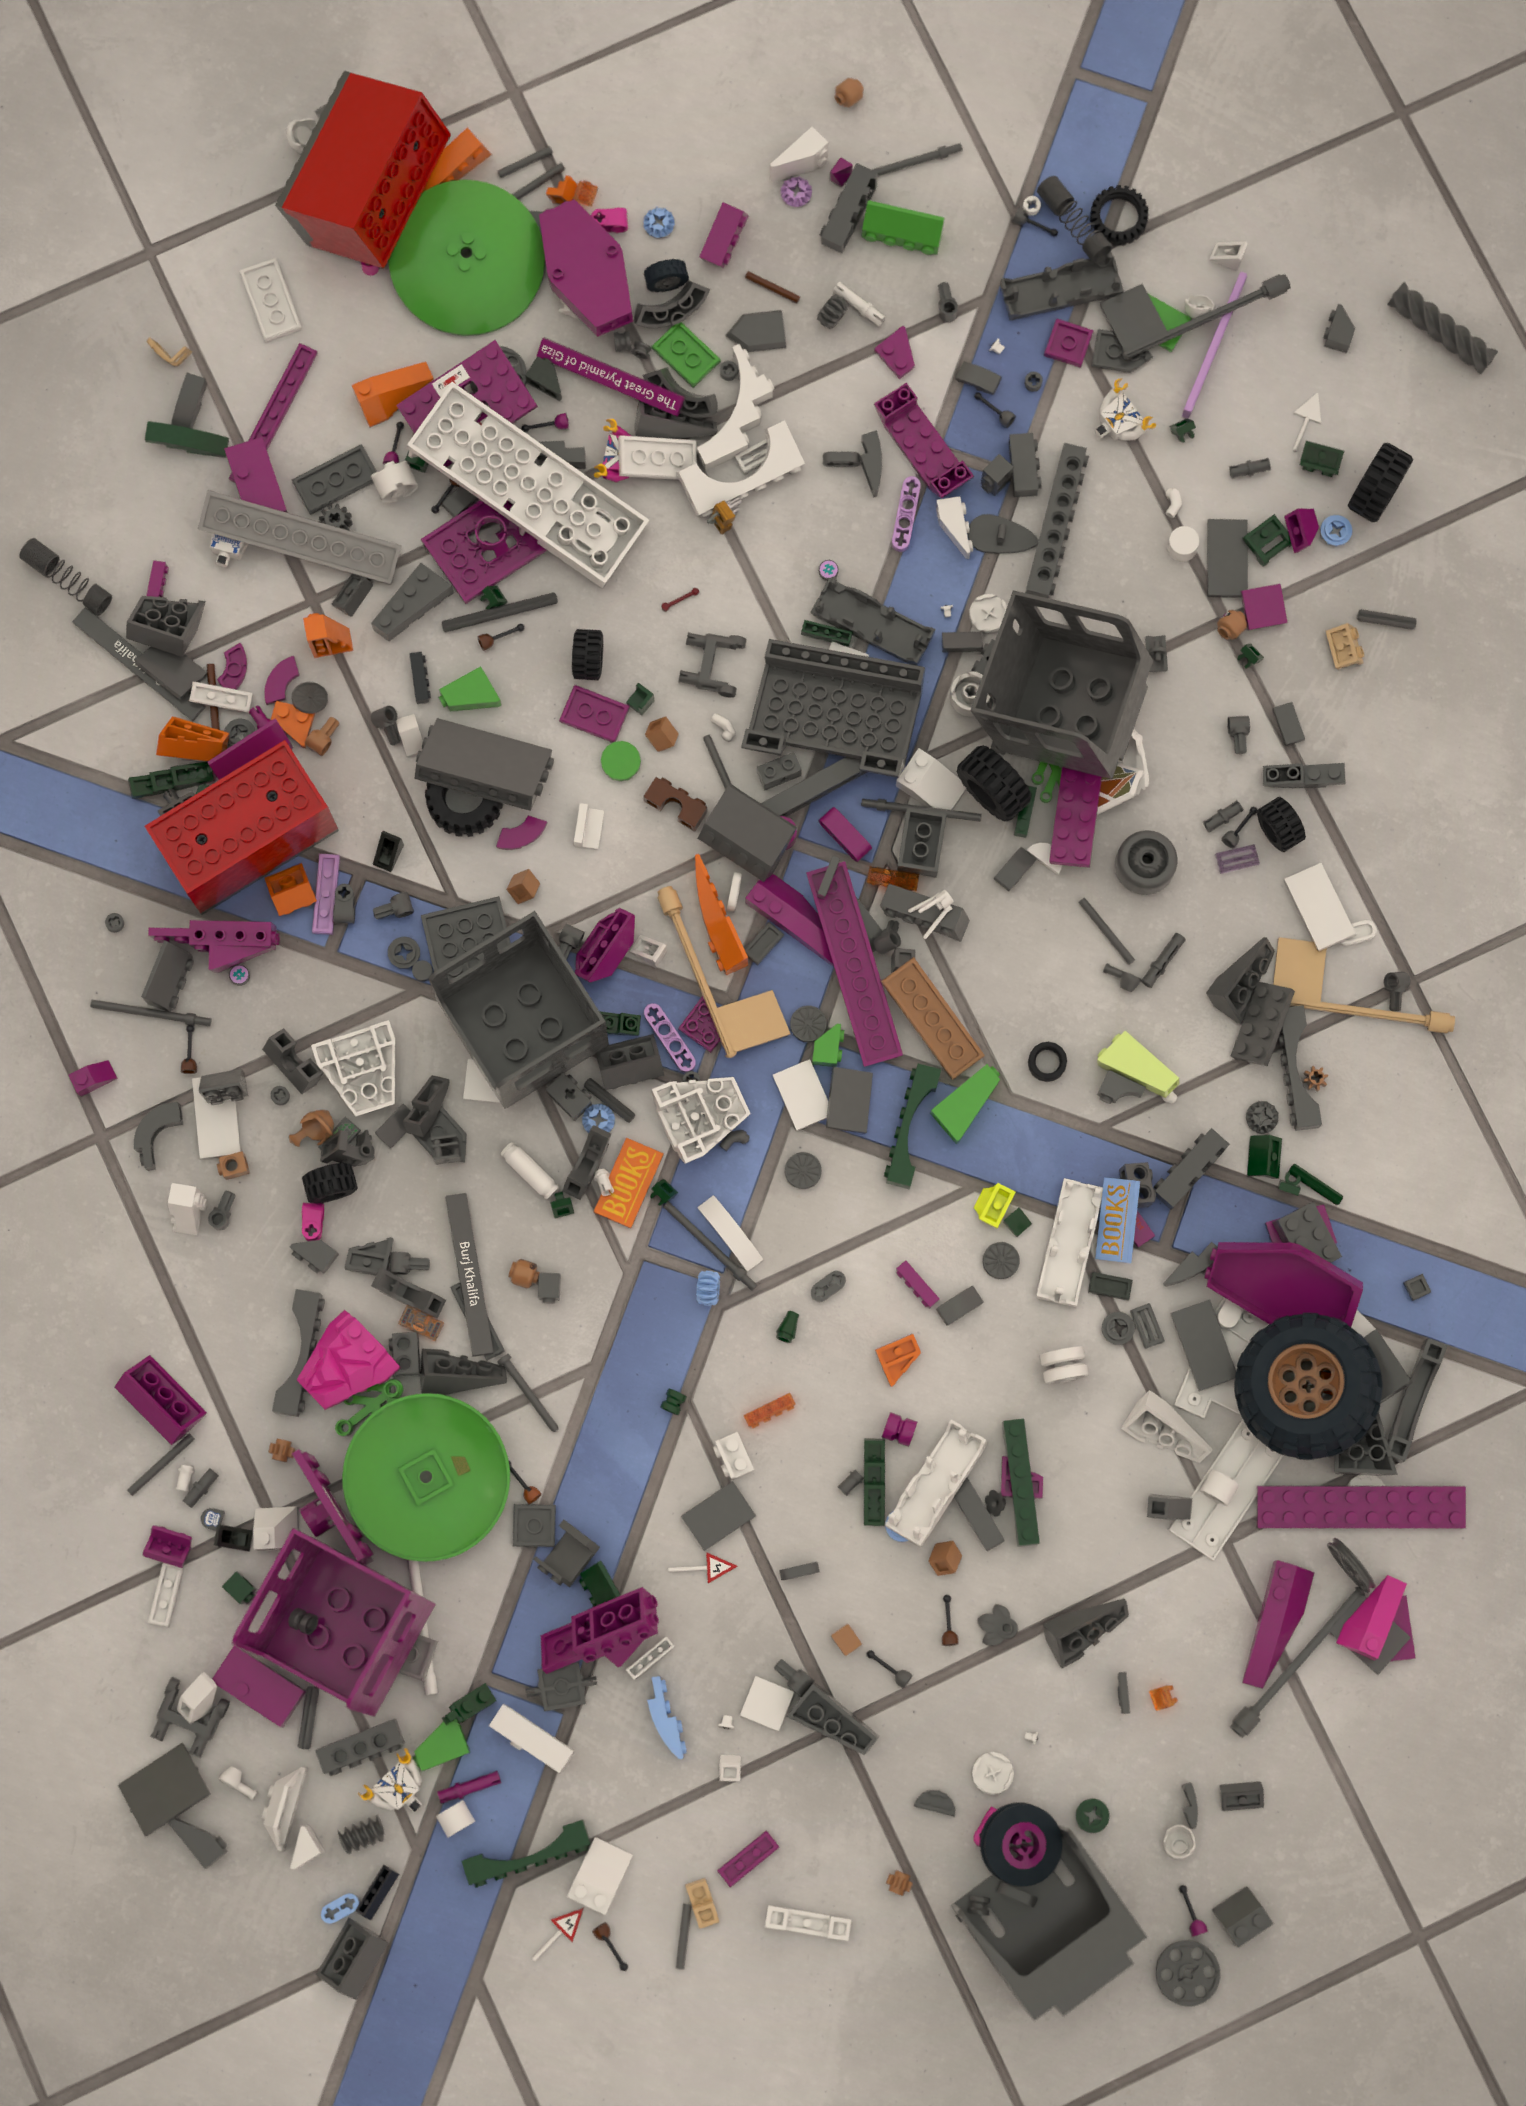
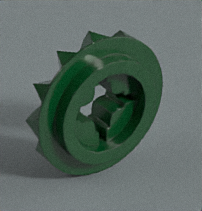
(1083, 1820)

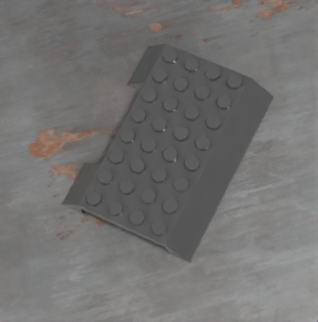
(836, 706)

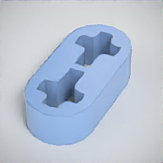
(337, 1904)

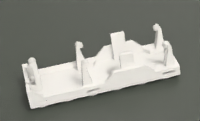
(1069, 1242)
(936, 1484)

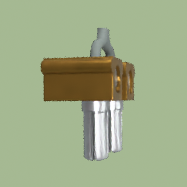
(724, 514)

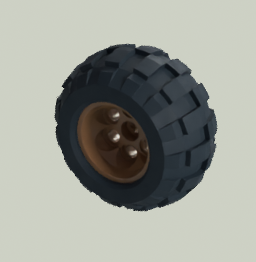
(1283, 1349)

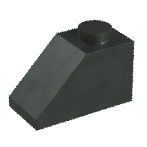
(544, 377)

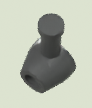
(1127, 980)

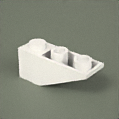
(951, 520)

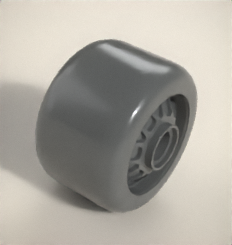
(1144, 877)

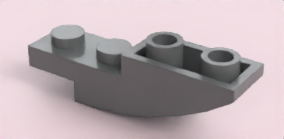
(1304, 775)

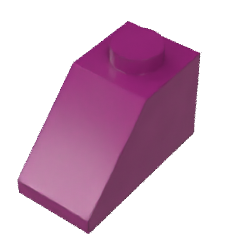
(1302, 528)
(92, 1077)

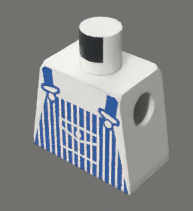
(226, 549)

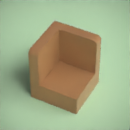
(661, 734)
(523, 886)
(945, 1558)
(846, 1639)

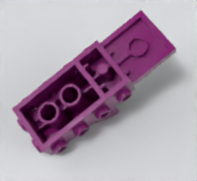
(226, 941)
(605, 1630)

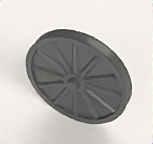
(309, 697)
(808, 1023)
(803, 1170)
(1001, 1260)

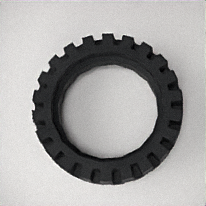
(1125, 194)

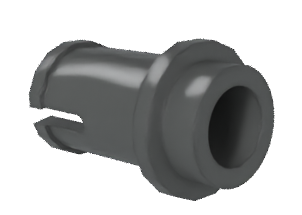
(850, 1482)

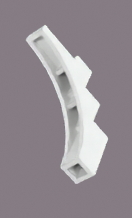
(746, 415)

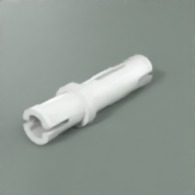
(866, 309)

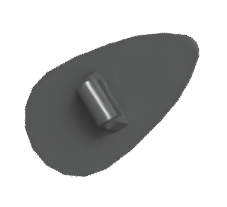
(1000, 535)

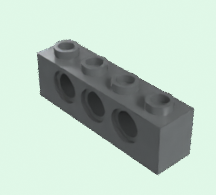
(327, 1754)

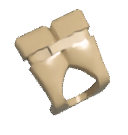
(164, 355)

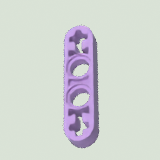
(903, 513)
(667, 1039)

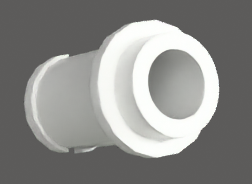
(602, 1178)
(184, 1477)

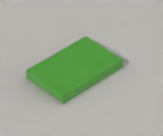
(1171, 318)
(686, 354)

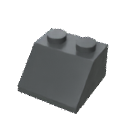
(1242, 1917)

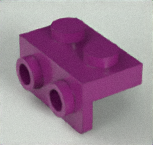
(168, 1546)

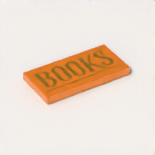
(631, 1180)

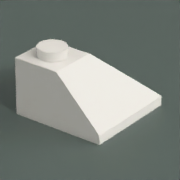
(273, 1526)

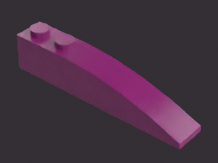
(790, 913)
(1278, 1619)

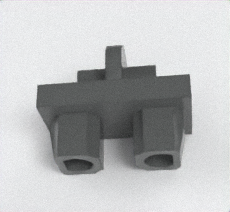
(1157, 649)

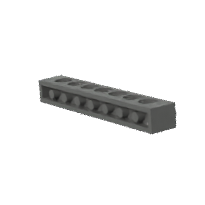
(1070, 455)

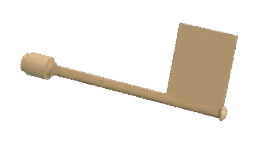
(1302, 969)
(738, 1023)

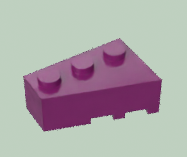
(724, 235)

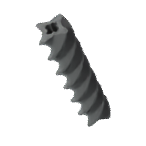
(1442, 328)

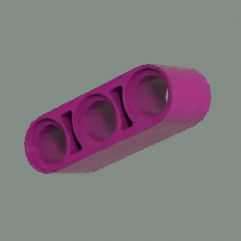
(845, 834)

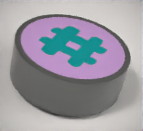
(828, 569)
(239, 975)

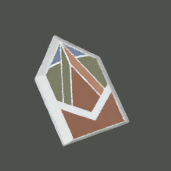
(1119, 788)

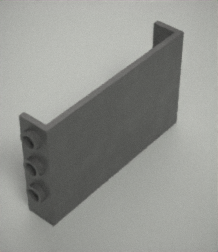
(483, 764)

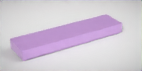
(325, 894)

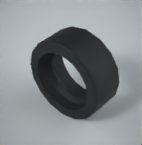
(1032, 1061)

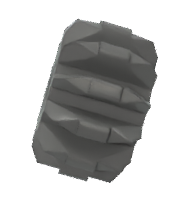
(832, 311)
(335, 514)

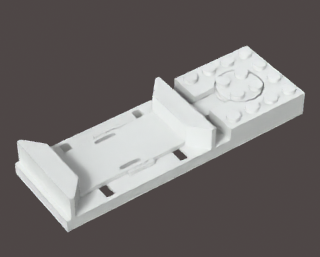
(550, 502)

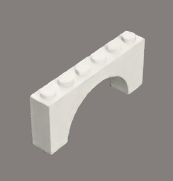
(780, 458)

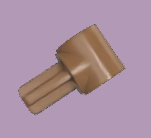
(320, 739)

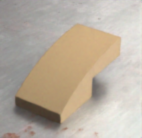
(702, 1903)

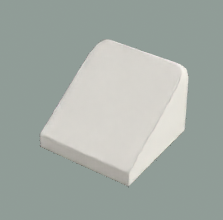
(730, 1768)

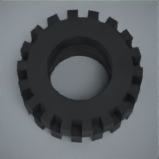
(587, 654)
(1281, 824)
(329, 1183)

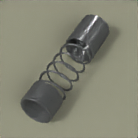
(1060, 201)
(45, 561)

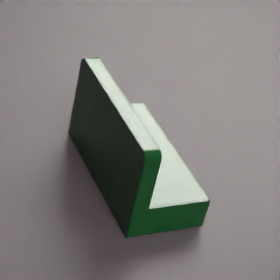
(1264, 1156)

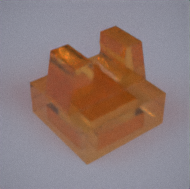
(585, 193)
(1162, 1698)

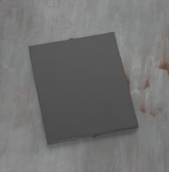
(164, 1789)

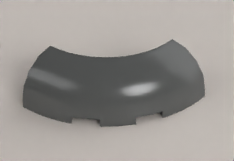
(674, 310)
(693, 404)

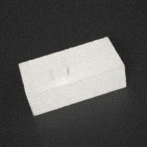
(531, 1738)

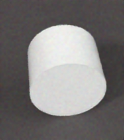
(1183, 544)
(1219, 1487)
(455, 1818)

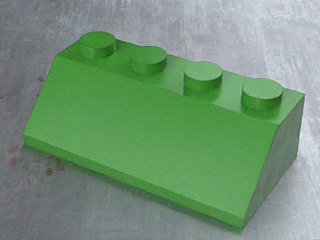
(902, 227)

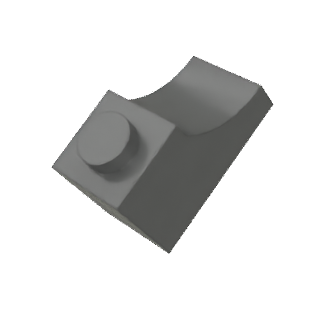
(1117, 1086)

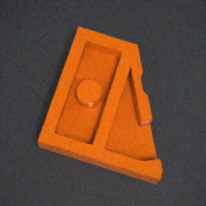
(293, 722)
(898, 1357)

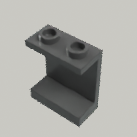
(568, 1556)

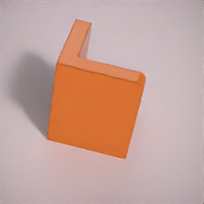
(564, 191)

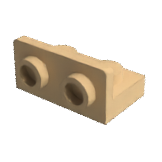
(1345, 646)

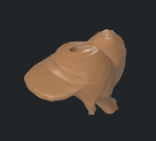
(316, 1125)

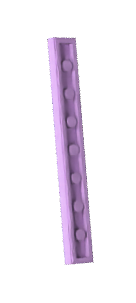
(1213, 348)

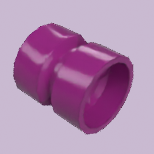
(899, 1429)

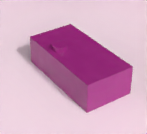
(255, 474)
(258, 1686)

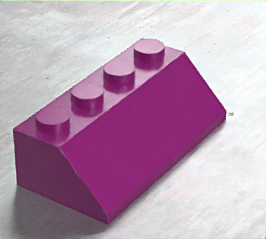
(248, 749)
(160, 1399)

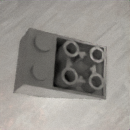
(223, 1086)

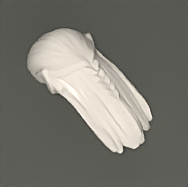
(1136, 758)

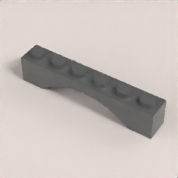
(1304, 1109)
(306, 1309)
(1406, 1419)

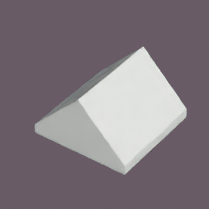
(306, 1848)

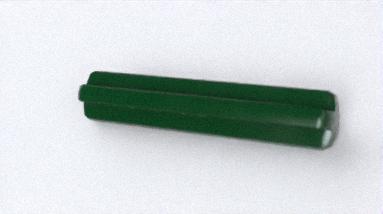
(1316, 1184)

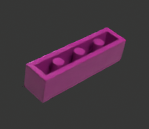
(157, 579)
(919, 1286)

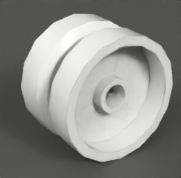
(1064, 1365)

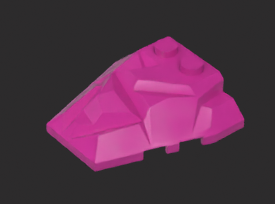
(345, 1363)

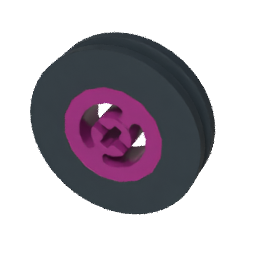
(1032, 1862)

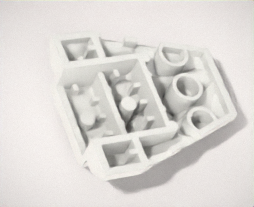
(361, 1067)
(699, 1113)

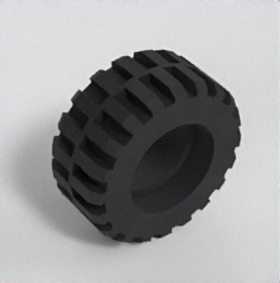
(1380, 482)
(994, 783)
(460, 822)

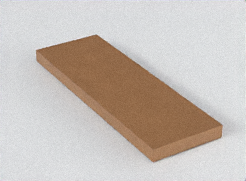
(932, 1018)

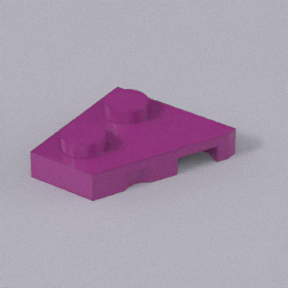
(896, 353)

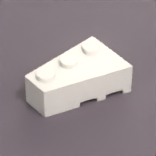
(187, 1206)

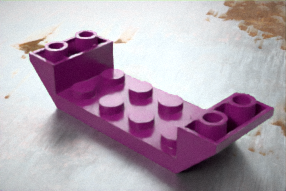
(921, 442)

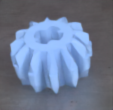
(708, 1288)

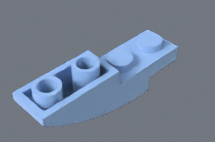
(667, 1727)

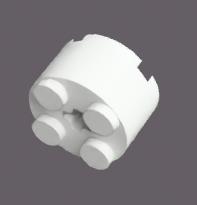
(394, 481)
(961, 688)

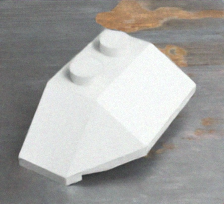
(282, 1806)

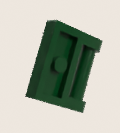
(1264, 535)

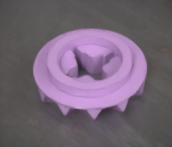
(801, 197)

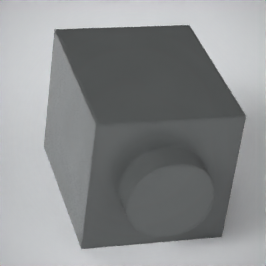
(549, 1287)

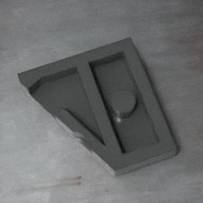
(370, 1257)

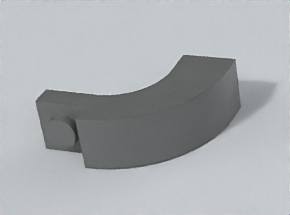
(150, 1126)
(587, 1163)
(408, 1293)

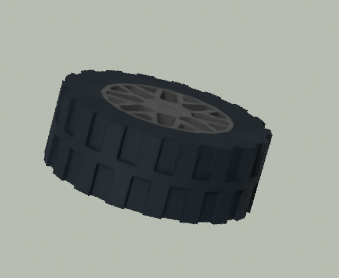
(666, 275)

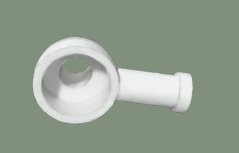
(232, 1778)

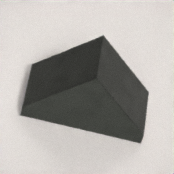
(388, 851)
(233, 1537)

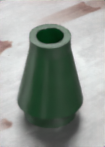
(787, 1329)

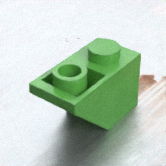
(827, 1046)

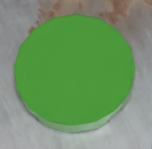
(620, 761)

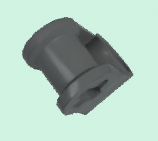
(344, 907)

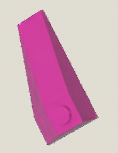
(1370, 1623)

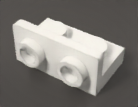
(733, 1455)

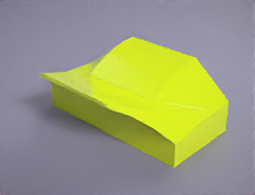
(993, 1204)

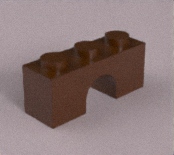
(662, 792)

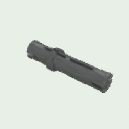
(1158, 967)

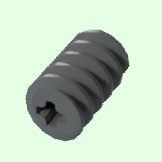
(362, 1835)

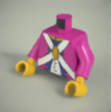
(610, 467)

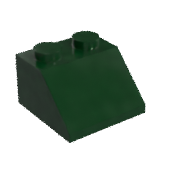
(599, 1584)

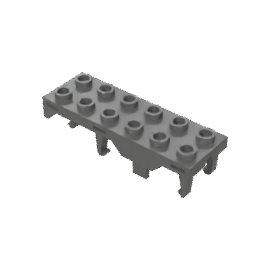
(1061, 287)
(872, 622)

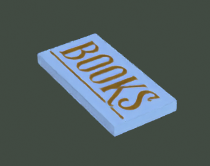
(1117, 1220)

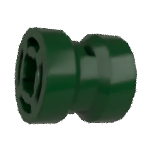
(673, 1401)

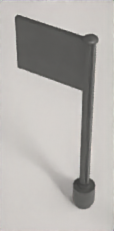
(1141, 328)
(1249, 1717)

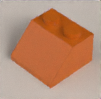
(290, 889)

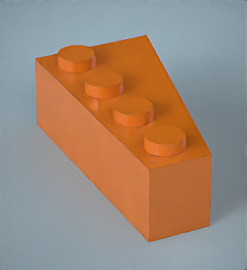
(458, 159)

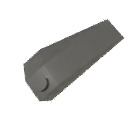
(1235, 986)
(1076, 1631)

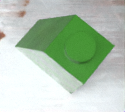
(469, 692)
(441, 1746)

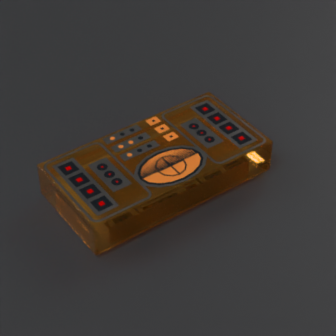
(421, 1323)

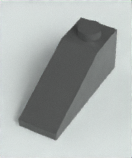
(202, 1844)

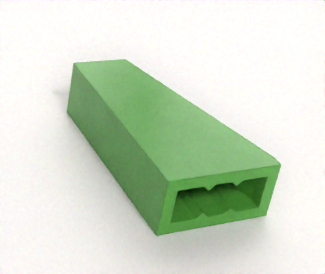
(963, 1105)

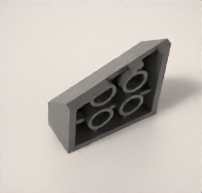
(164, 623)
(1367, 1456)

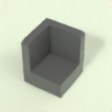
(900, 957)

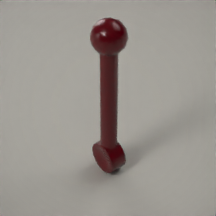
(665, 606)

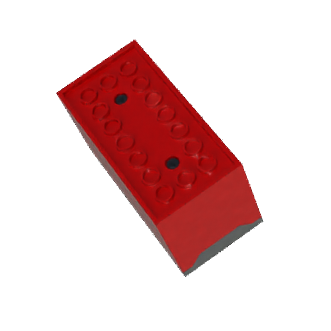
(363, 169)
(242, 827)

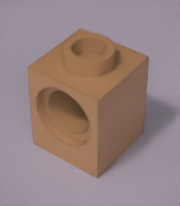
(242, 1165)

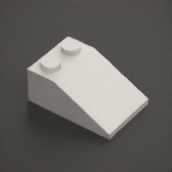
(801, 157)
(930, 782)
(600, 1876)

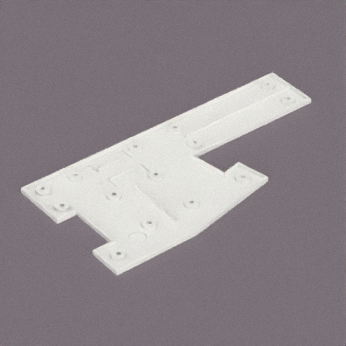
(1242, 1457)

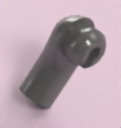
(734, 1136)

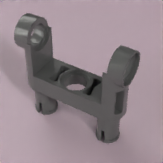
(709, 644)
(167, 1716)

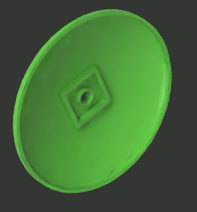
(476, 291)
(418, 1517)

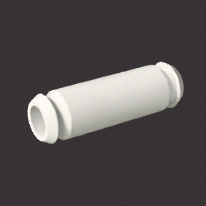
(529, 1170)

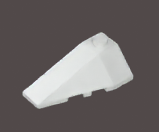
(1159, 1423)

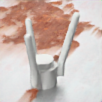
(940, 900)

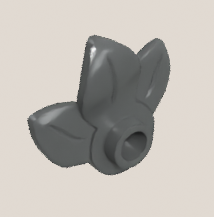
(994, 1626)

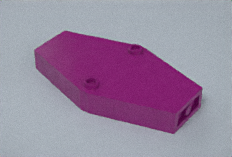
(586, 267)
(1282, 1281)

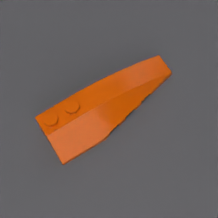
(720, 928)

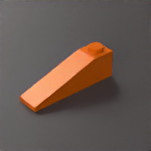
(383, 392)

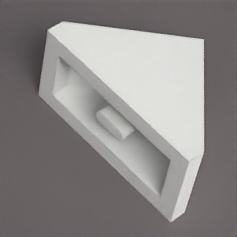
(1229, 254)
(410, 734)
(649, 950)

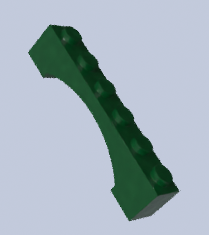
(924, 1081)
(1021, 1482)
(480, 1869)

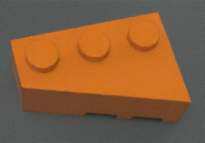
(326, 635)
(191, 740)

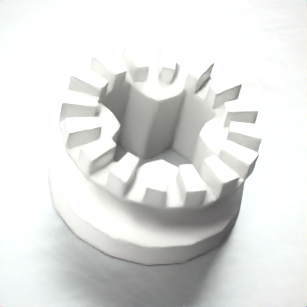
(1030, 200)

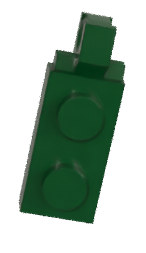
(470, 1705)

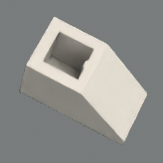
(197, 1699)

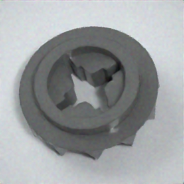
(243, 725)
(409, 945)
(1254, 1121)
(1126, 1333)

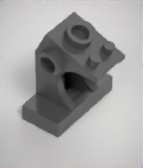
(339, 1150)

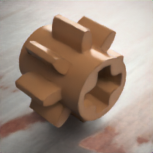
(1312, 1083)
(281, 1450)
(899, 1883)

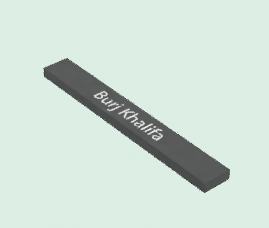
(127, 654)
(469, 1274)

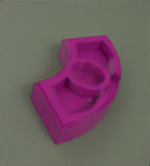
(235, 667)
(279, 679)
(522, 835)

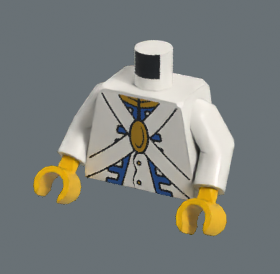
(1120, 417)
(397, 1786)

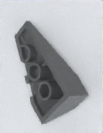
(661, 424)
(451, 1374)

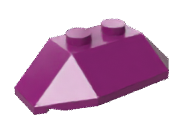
(606, 946)

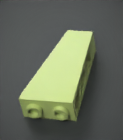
(1136, 1063)

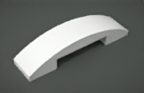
(730, 1233)
(808, 1923)

